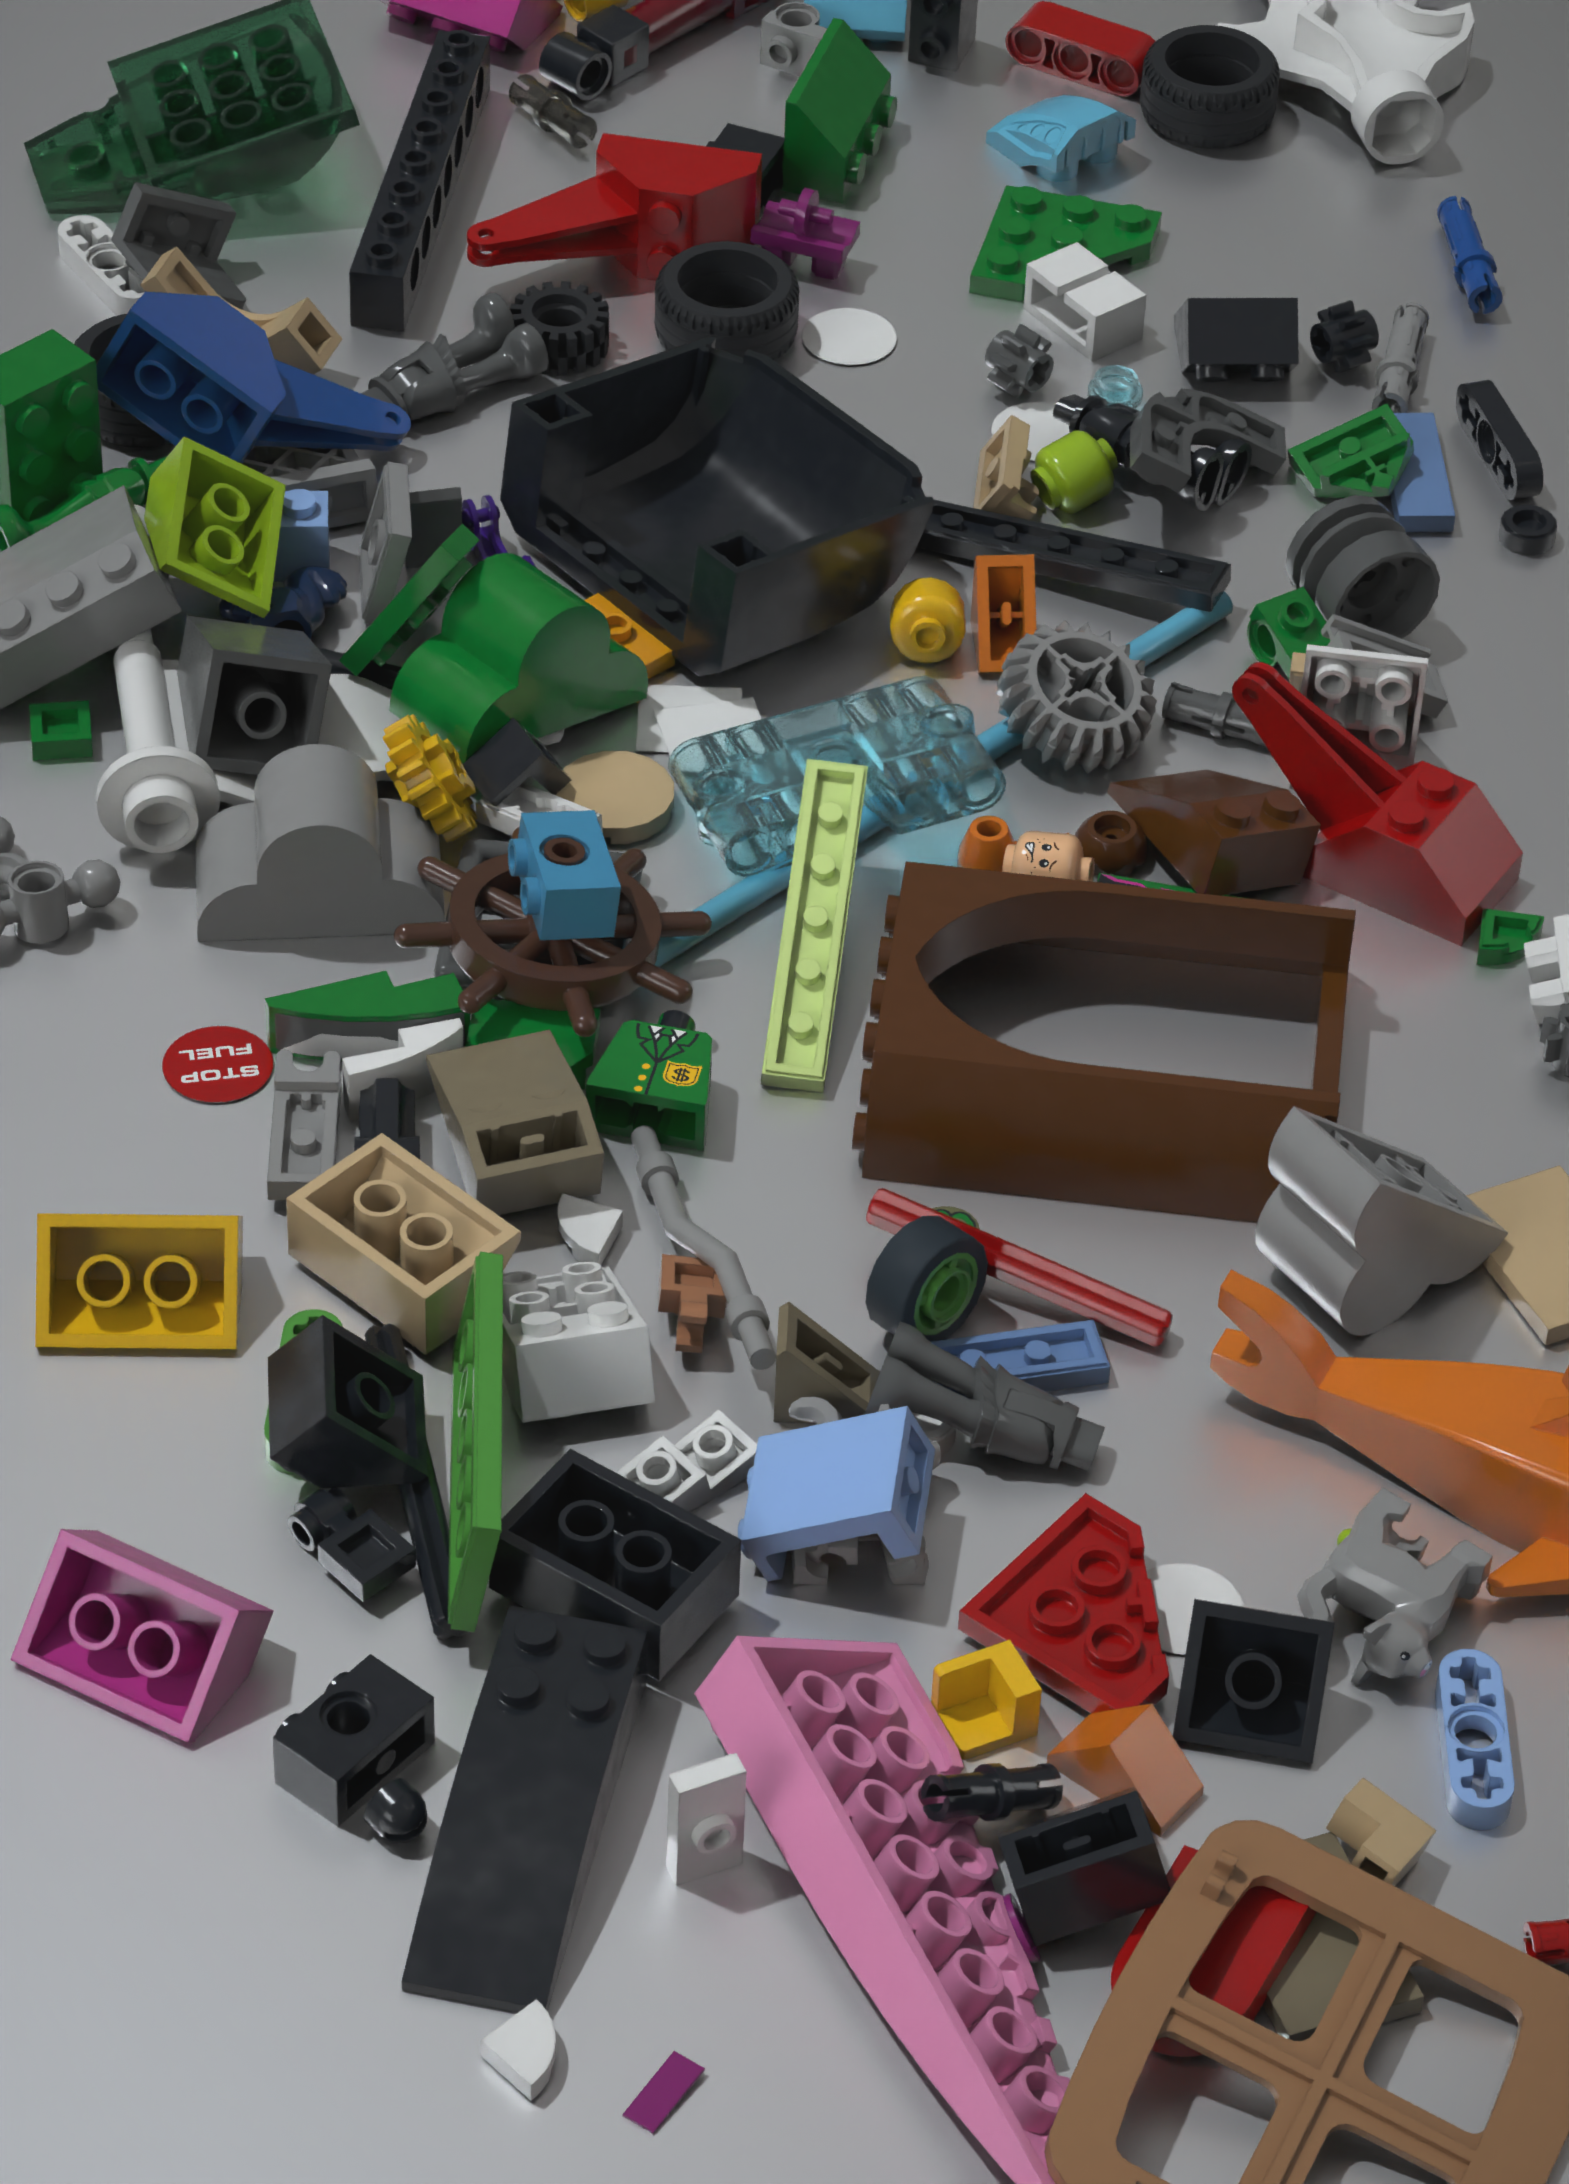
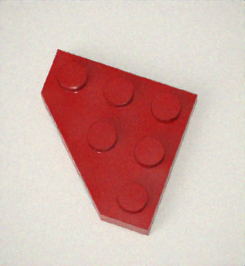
(1079, 1611)

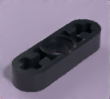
(1499, 439)

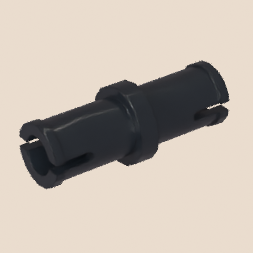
(991, 1792)

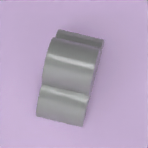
(314, 855)
(1365, 1223)

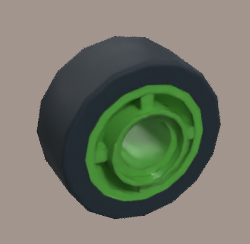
(927, 1278)

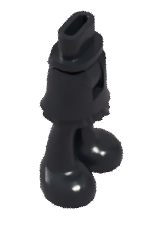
(1213, 472)

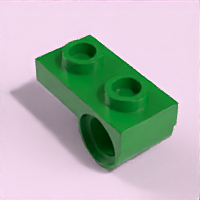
(1285, 627)

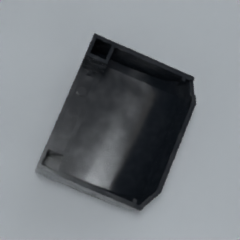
(712, 500)

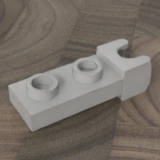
(303, 1123)

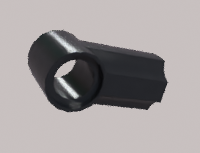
(389, 1110)

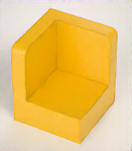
(986, 1699)

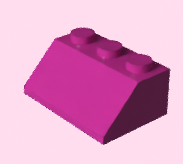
(505, 21)
(139, 1633)

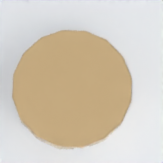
(626, 789)

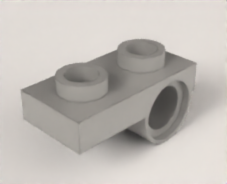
(790, 37)

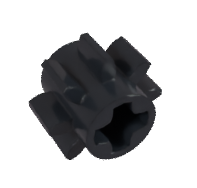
(1344, 336)

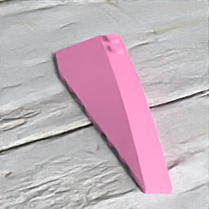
(837, 1770)

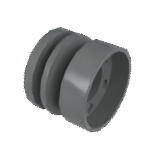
(1363, 566)

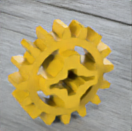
(430, 777)

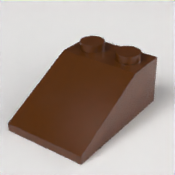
(1222, 829)

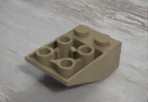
(518, 1122)

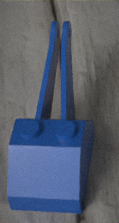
(211, 377)

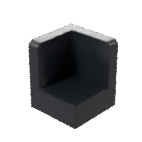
(509, 760)

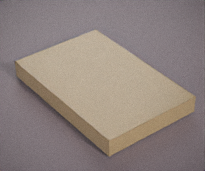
(1534, 1255)

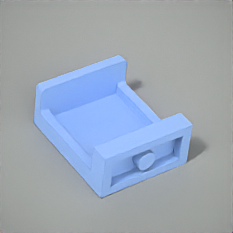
(838, 1486)

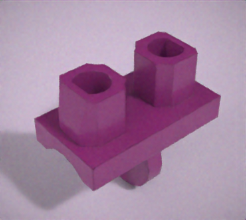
(806, 230)

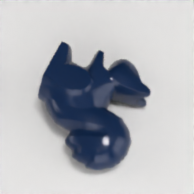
(298, 604)

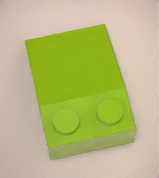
(216, 524)

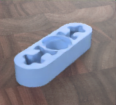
(1463, 1762)

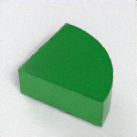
(1506, 933)

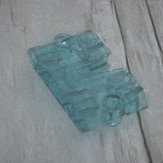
(909, 733)

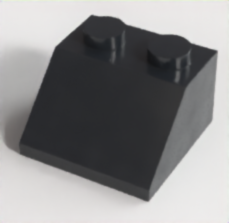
(1237, 336)
(345, 1411)

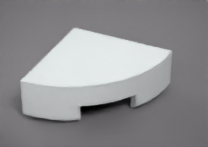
(588, 1227)
(523, 2049)

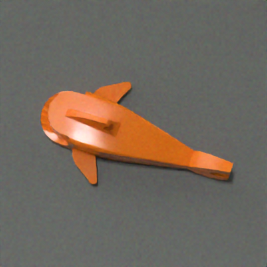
(1460, 1433)

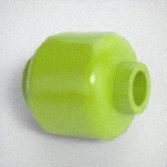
(1074, 472)

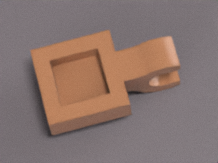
(693, 1294)

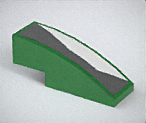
(358, 1014)

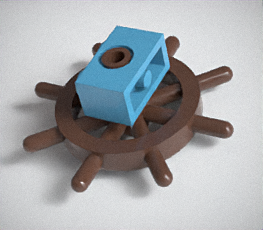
(565, 910)

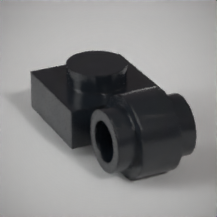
(354, 1549)

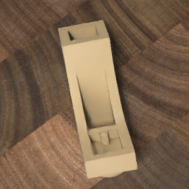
(296, 335)

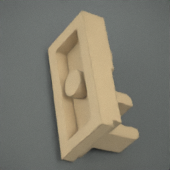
(1001, 470)

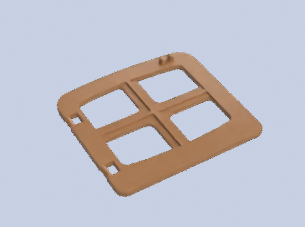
(1322, 2079)

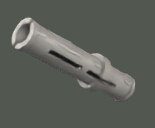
(1397, 372)

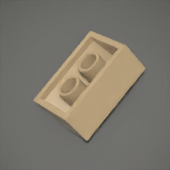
(395, 1238)

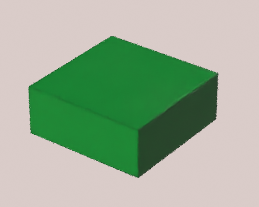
(60, 730)

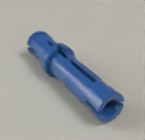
(1473, 263)

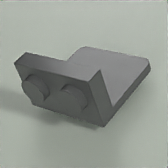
(163, 219)

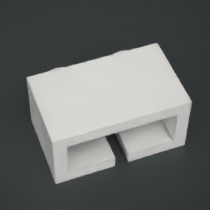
(1084, 301)

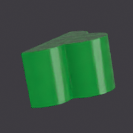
(517, 651)

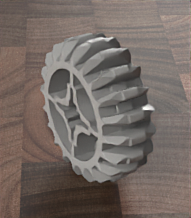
(1076, 696)

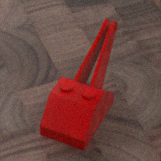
(638, 208)
(1388, 837)

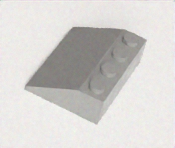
(77, 593)

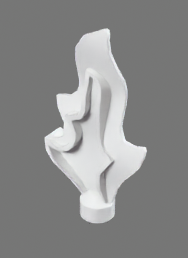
(1376, 61)

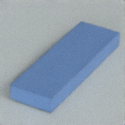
(1423, 493)
(1042, 1356)

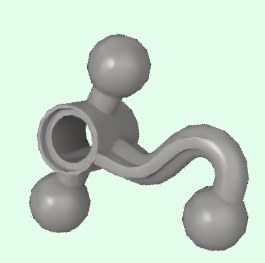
(42, 895)

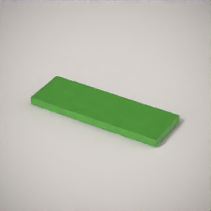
(476, 1442)

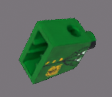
(655, 1080)

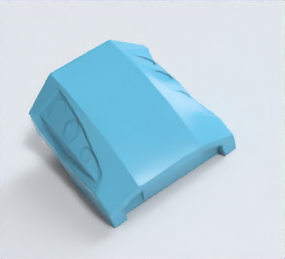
(1061, 133)

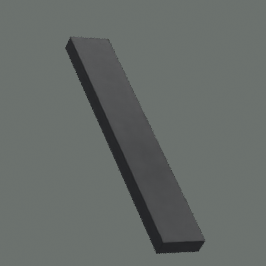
(1078, 556)

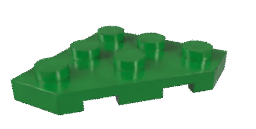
(1039, 223)
(413, 603)

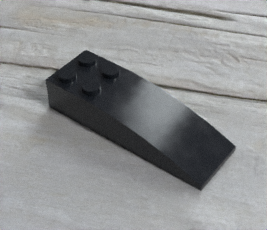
(526, 1810)

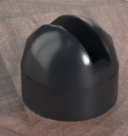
(397, 1812)

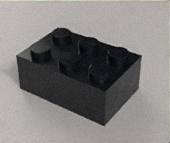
(616, 1556)

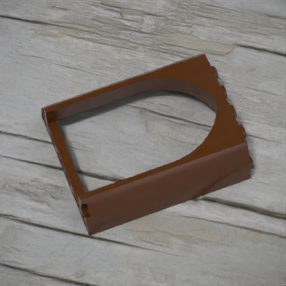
(1010, 1122)

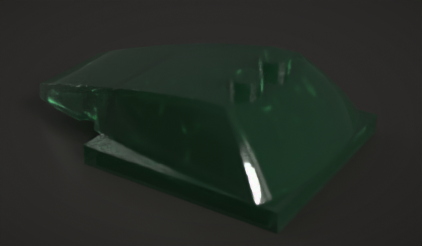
(203, 116)

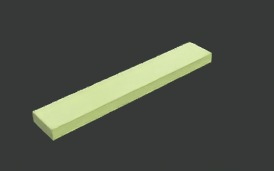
(814, 926)

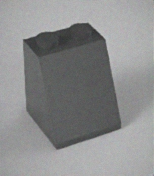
(249, 692)

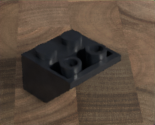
(1084, 1866)

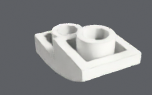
(404, 1063)
(697, 1466)

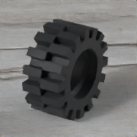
(569, 323)

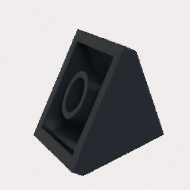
(1253, 1680)

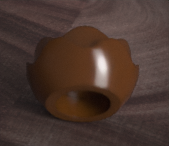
(1113, 842)

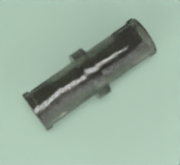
(552, 111)

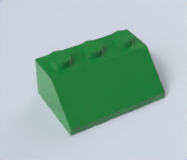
(836, 116)

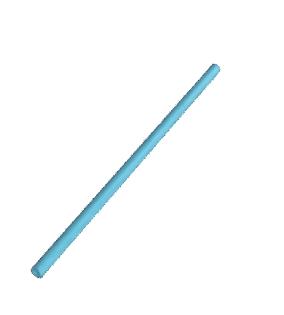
(761, 887)

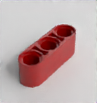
(1080, 48)

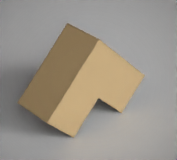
(1381, 1831)

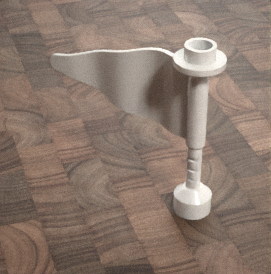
(166, 794)

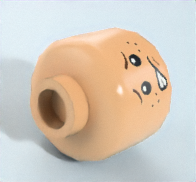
(1049, 856)

